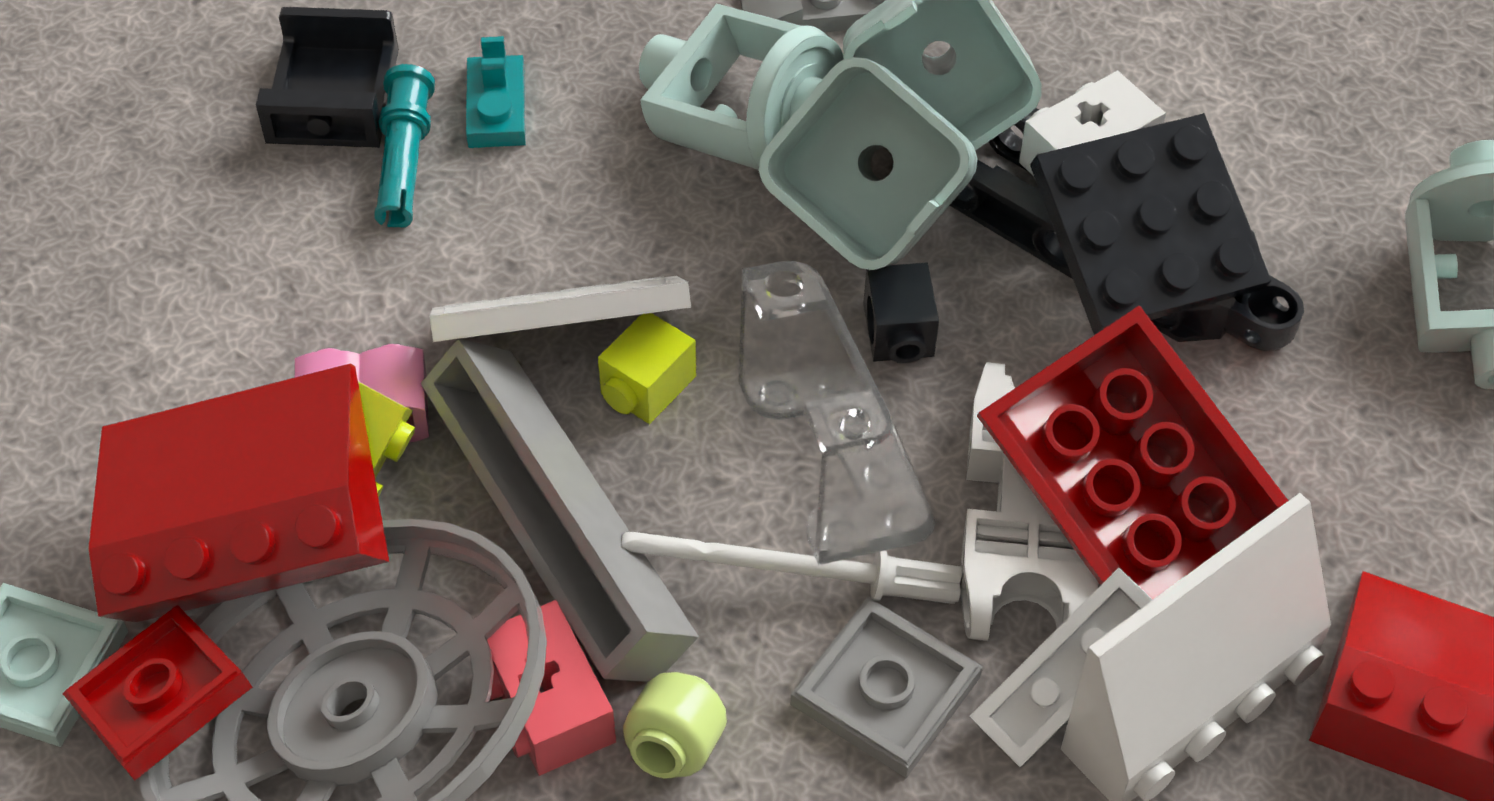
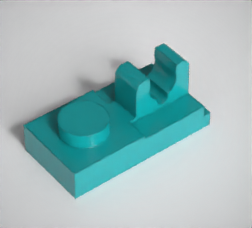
(495, 97)

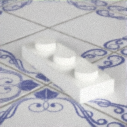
(1042, 689)

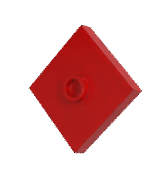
(157, 691)

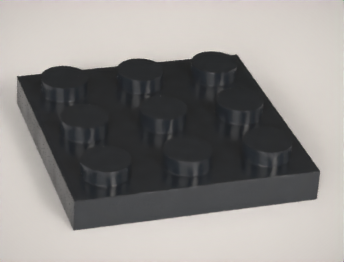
(1150, 221)

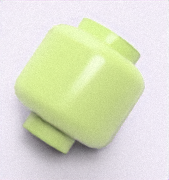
(674, 725)

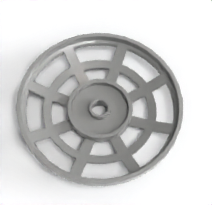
(377, 666)

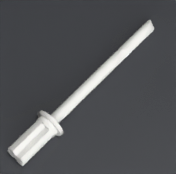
(886, 575)

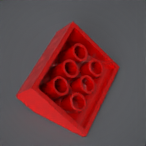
(1132, 457)
(234, 497)
(1413, 689)

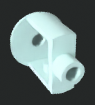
(686, 72)
(1452, 207)

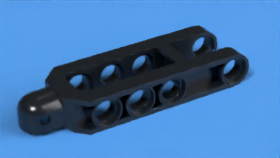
(1020, 216)

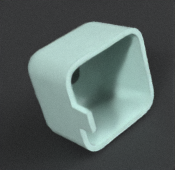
(976, 85)
(825, 172)

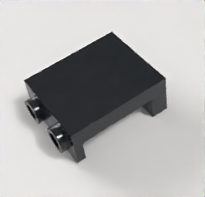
(329, 77)

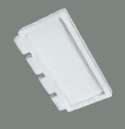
(559, 307)

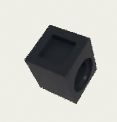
(901, 312)

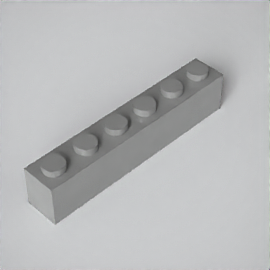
(558, 513)

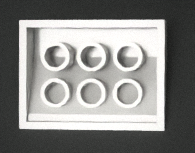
(1201, 658)

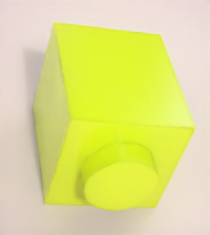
(647, 367)

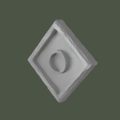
(886, 686)

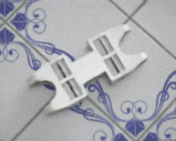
(1019, 547)

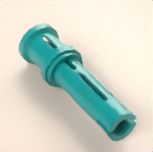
(404, 125)

